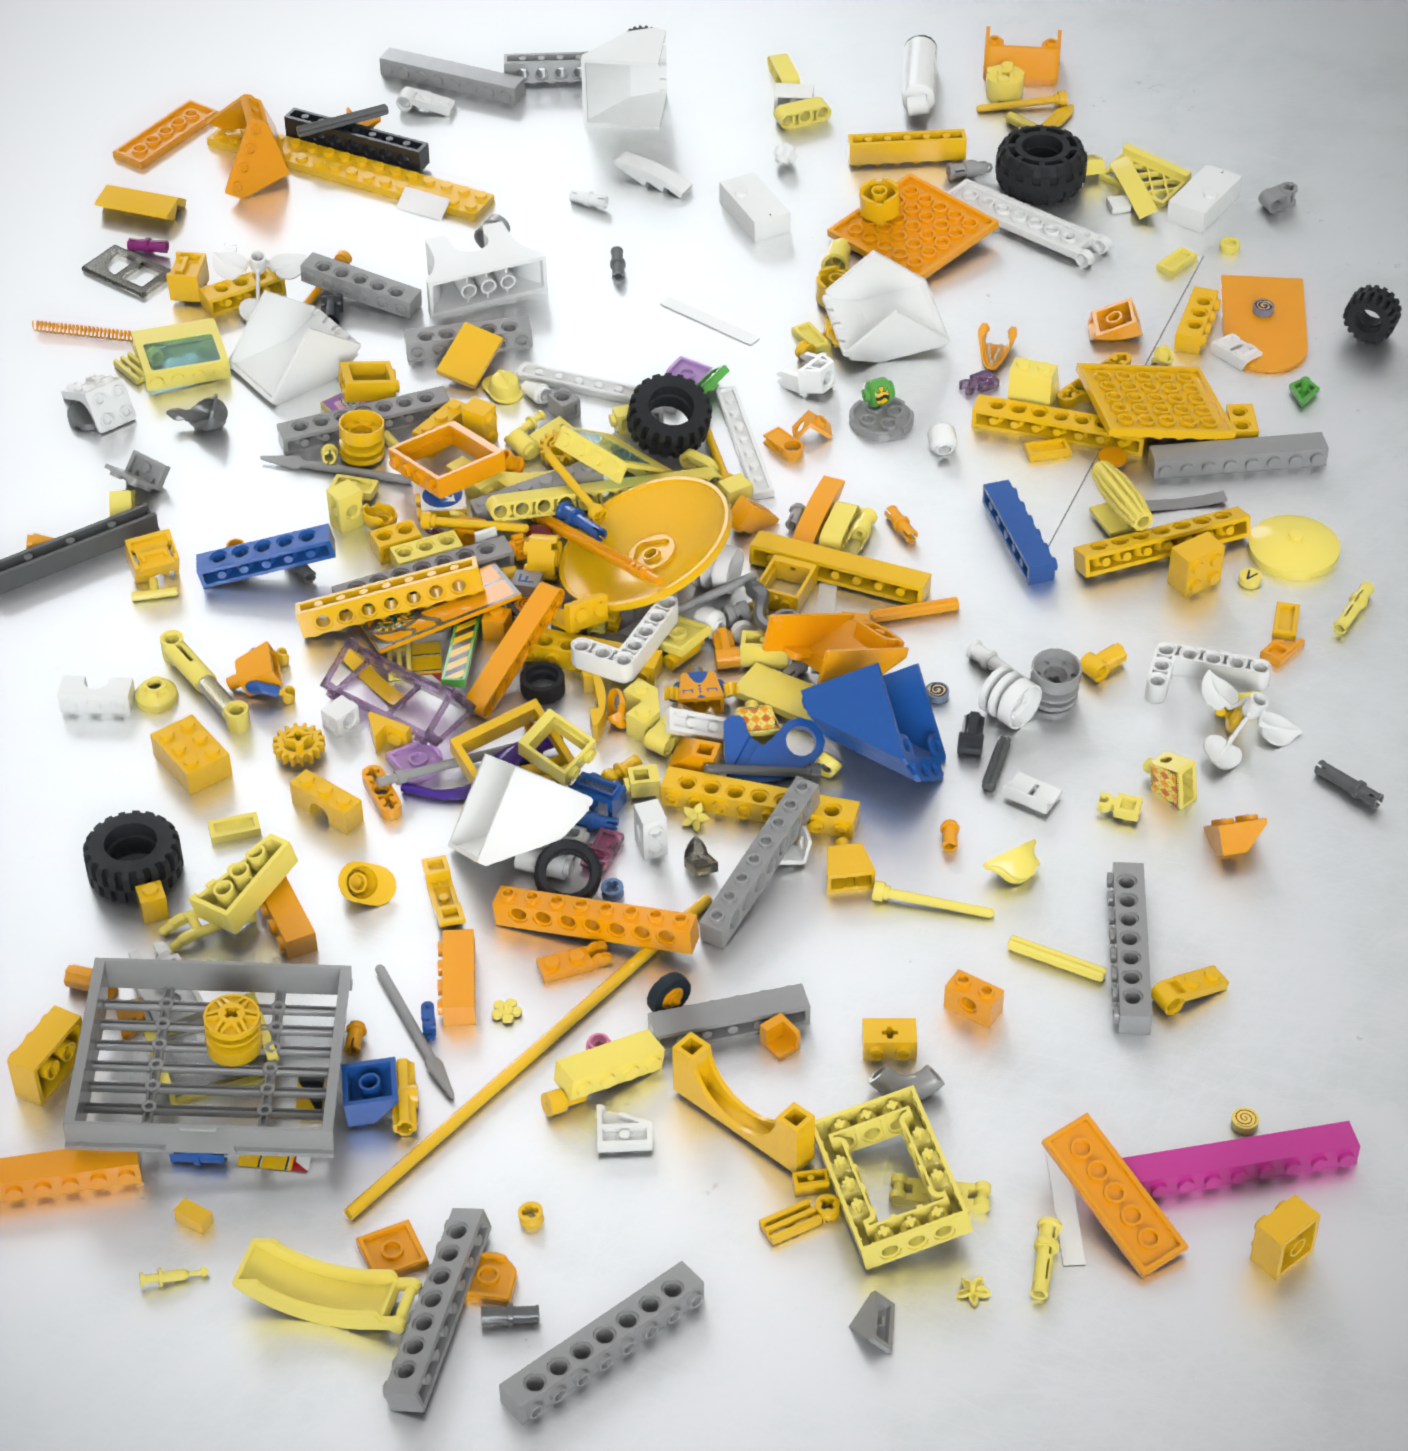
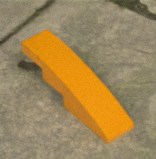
(818, 509)

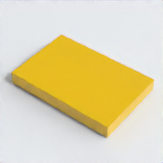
(469, 355)

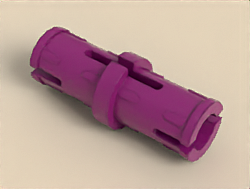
(148, 245)

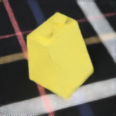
(1033, 382)

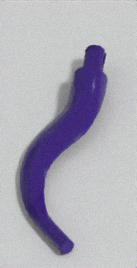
(508, 754)

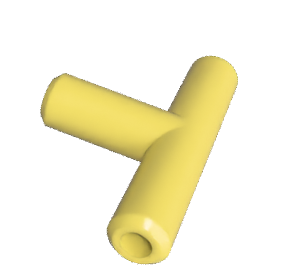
(154, 591)

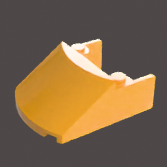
(833, 642)

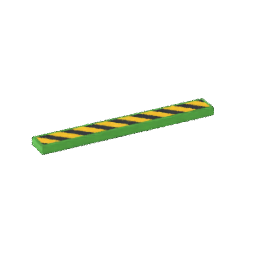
(461, 652)

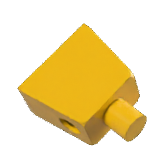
(848, 867)

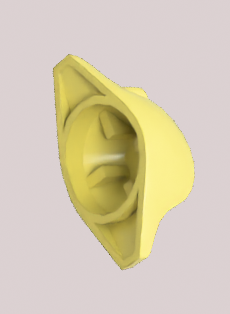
(1015, 865)

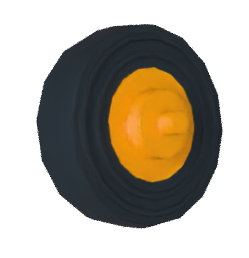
(669, 992)

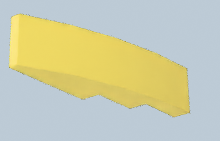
(1133, 187)

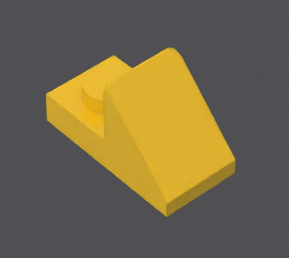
(388, 730)

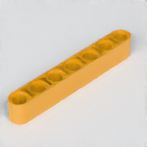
(515, 648)

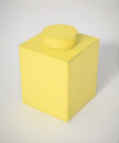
(734, 487)

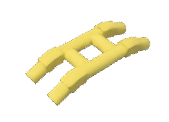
(190, 935)

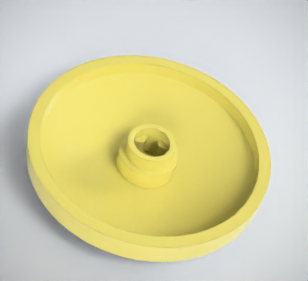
(1293, 547)

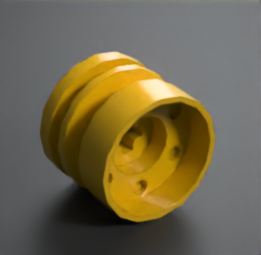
(361, 437)
(232, 1030)

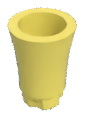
(837, 254)

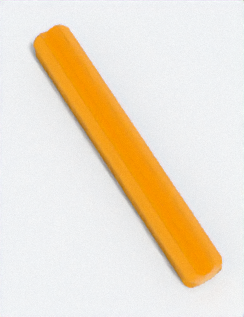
(914, 610)

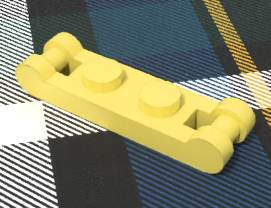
(901, 1182)

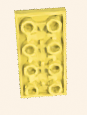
(774, 689)

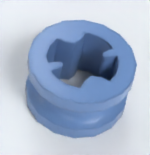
(612, 883)

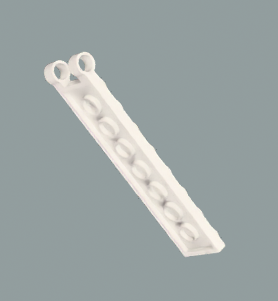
(1033, 223)

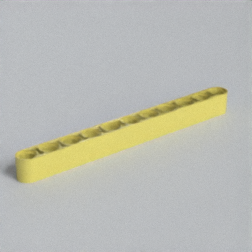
(595, 490)

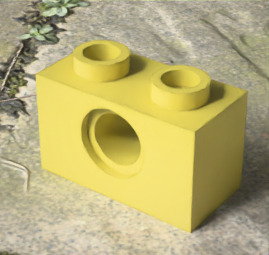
(345, 506)

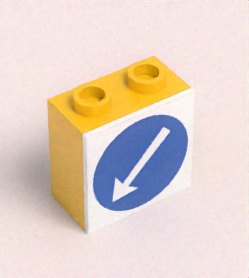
(438, 506)

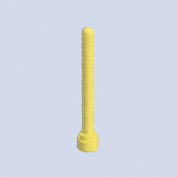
(884, 892)

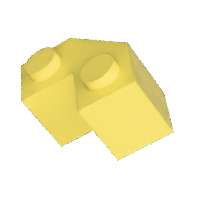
(641, 708)

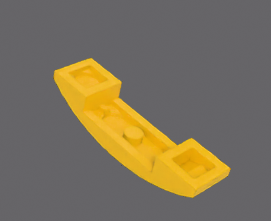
(598, 716)
(442, 891)

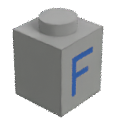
(526, 581)

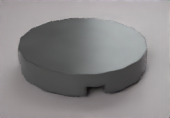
(80, 417)

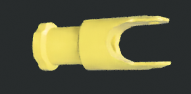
(862, 527)

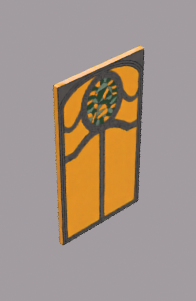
(423, 621)

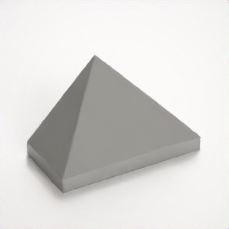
(876, 1321)

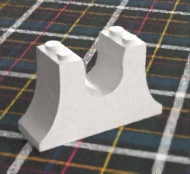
(482, 276)

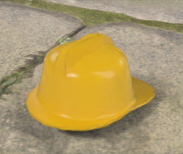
(367, 883)

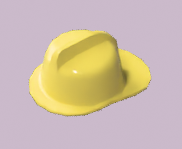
(503, 387)

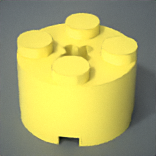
(1004, 82)

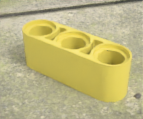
(782, 69)
(802, 112)
(838, 525)

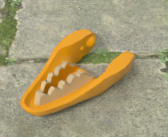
(994, 354)

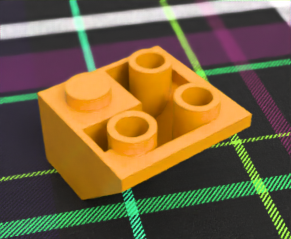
(695, 753)
(1233, 836)

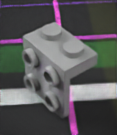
(142, 472)

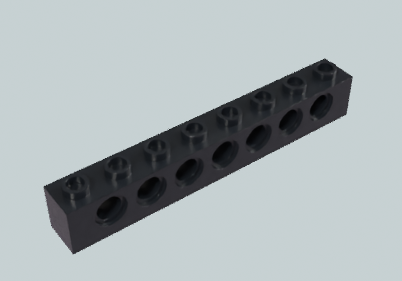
(362, 141)

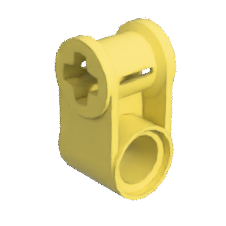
(659, 741)

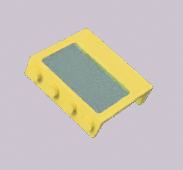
(181, 354)
(606, 453)

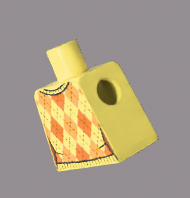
(759, 721)
(1173, 778)

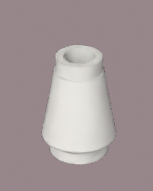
(536, 391)

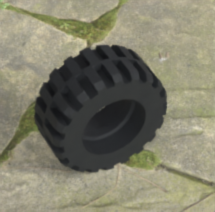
(675, 393)
(129, 835)

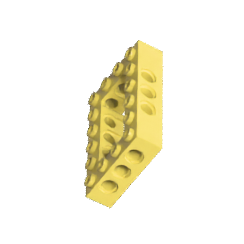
(908, 1232)

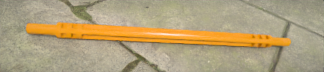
(600, 549)

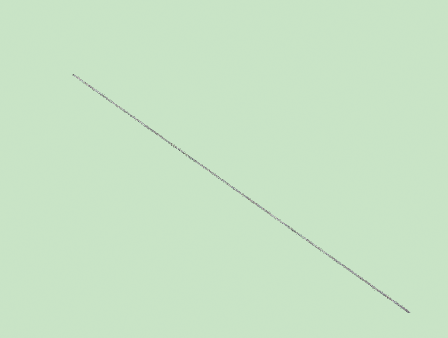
(1145, 364)

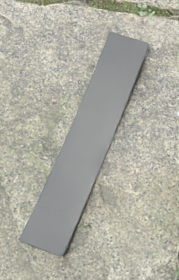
(1187, 502)

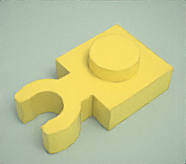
(1123, 806)

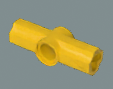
(405, 1110)

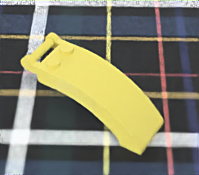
(323, 1290)

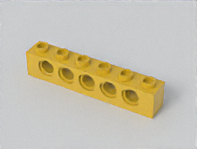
(556, 648)

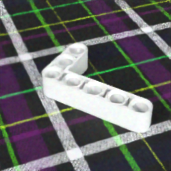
(627, 661)
(1194, 662)

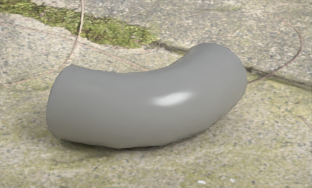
(888, 1081)

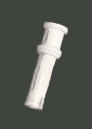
(987, 658)

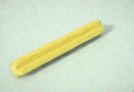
(1057, 958)

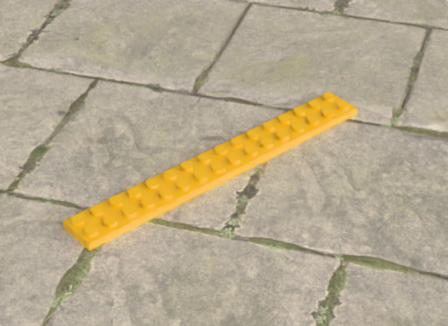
(365, 173)

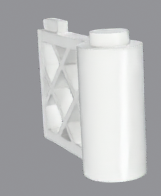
(559, 866)

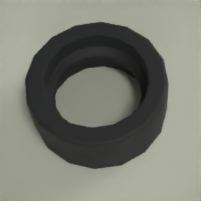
(542, 670)

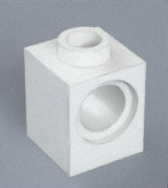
(340, 716)

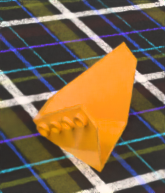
(260, 153)

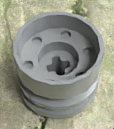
(1059, 677)

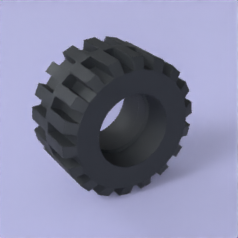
(1375, 300)

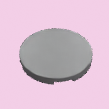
(881, 422)

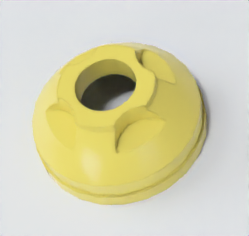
(156, 699)

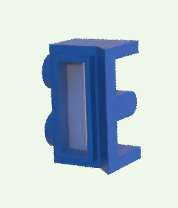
(601, 790)

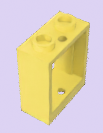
(540, 730)

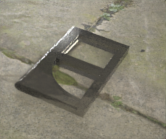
(99, 268)

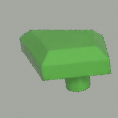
(1303, 390)

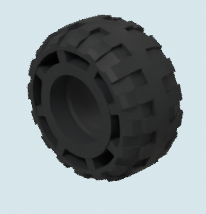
(1041, 165)

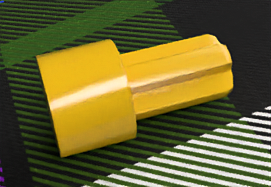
(556, 1102)

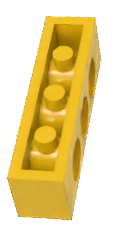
(228, 294)
(1197, 320)

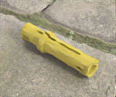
(1357, 602)

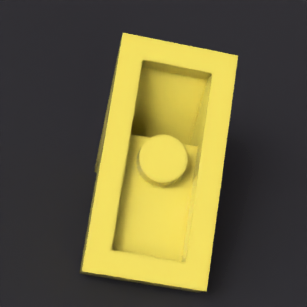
(121, 501)

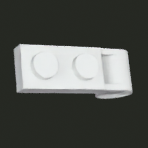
(424, 99)

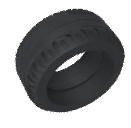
(568, 847)

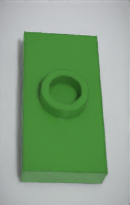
(711, 380)

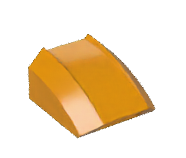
(1115, 322)

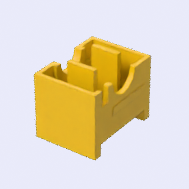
(187, 276)
(154, 553)

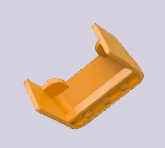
(1038, 63)

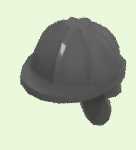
(206, 415)

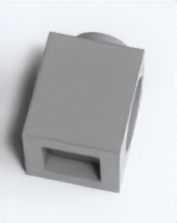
(564, 404)

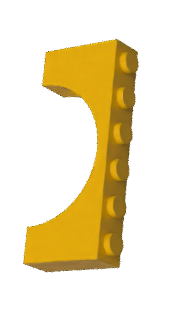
(696, 1077)

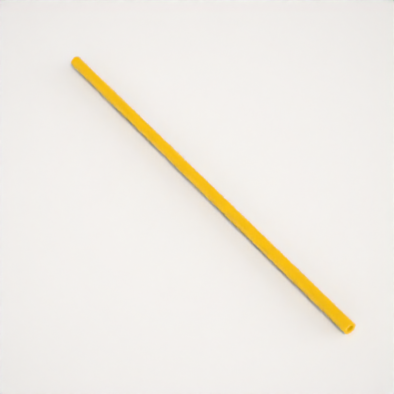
(508, 1074)

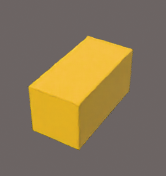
(810, 1182)
(193, 1216)

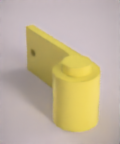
(527, 445)

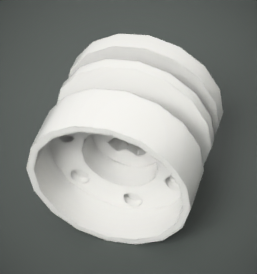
(724, 568)
(1009, 697)

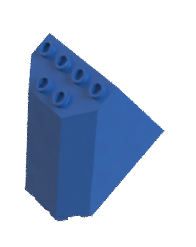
(881, 719)

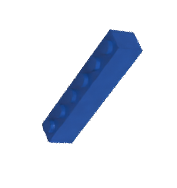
(1019, 532)

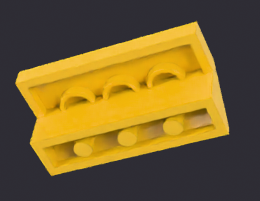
(139, 202)

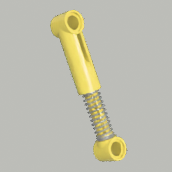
(204, 681)

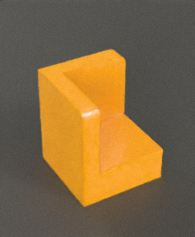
(780, 1037)

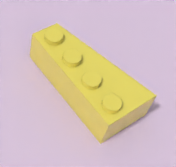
(245, 885)

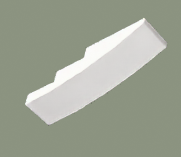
(651, 172)

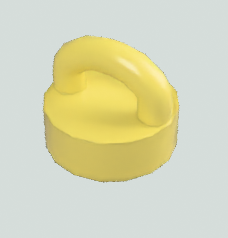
(1163, 356)
(830, 761)

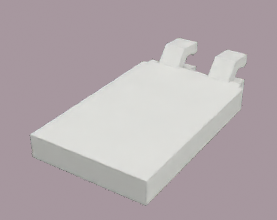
(161, 952)

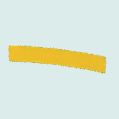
(373, 679)

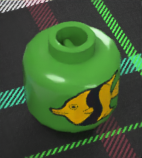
(878, 392)

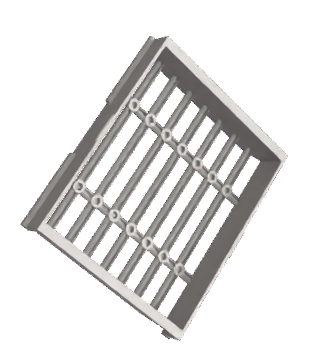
(191, 1138)

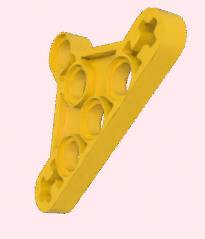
(1070, 396)

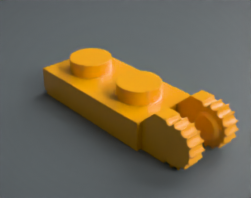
(573, 961)

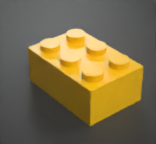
(191, 754)
(45, 1056)

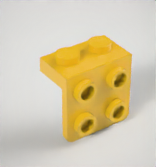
(582, 613)

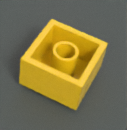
(1196, 564)
(1284, 1236)

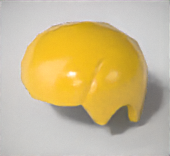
(378, 515)

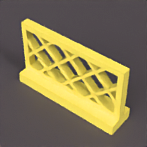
(1152, 167)

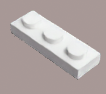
(694, 724)

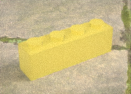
(609, 1064)

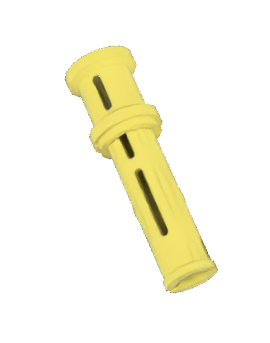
(1046, 1247)

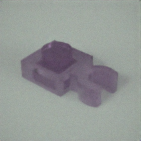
(980, 381)

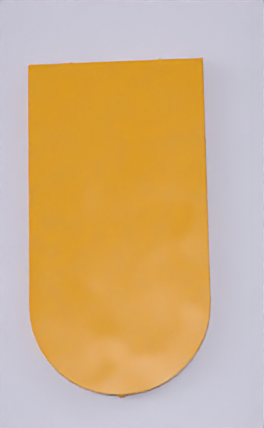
(1279, 336)

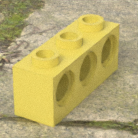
(424, 548)

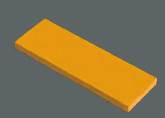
(164, 134)
(1115, 1195)

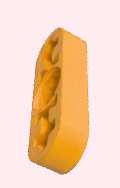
(381, 800)

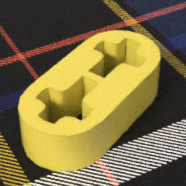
(693, 459)

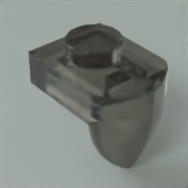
(698, 860)

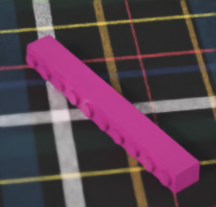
(1246, 1159)

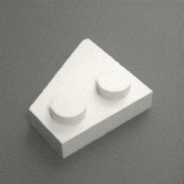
(622, 1132)

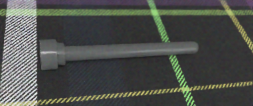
(810, 772)

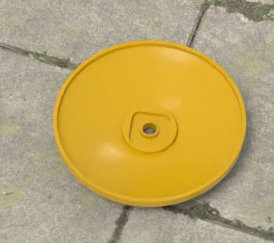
(664, 524)

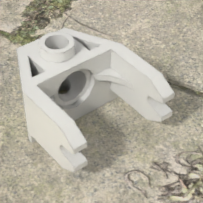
(814, 377)

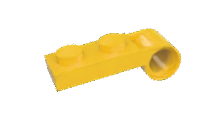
(1173, 992)

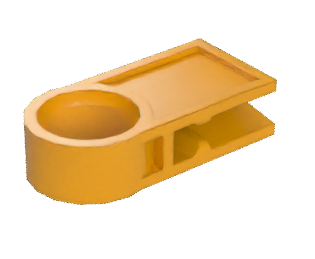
(781, 442)

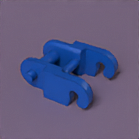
(428, 1020)

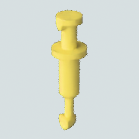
(531, 422)
(170, 1276)

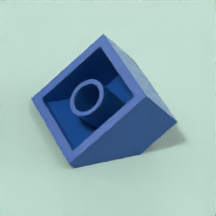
(369, 1090)

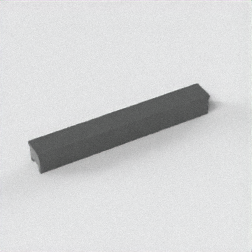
(75, 547)

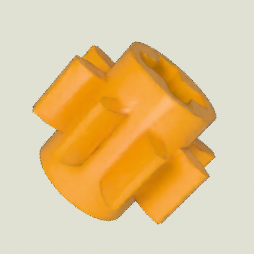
(517, 544)

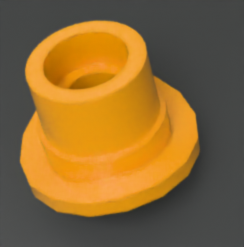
(513, 463)

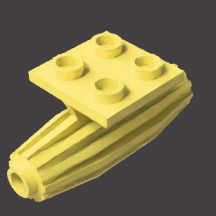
(1124, 505)

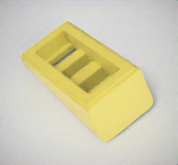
(1095, 165)

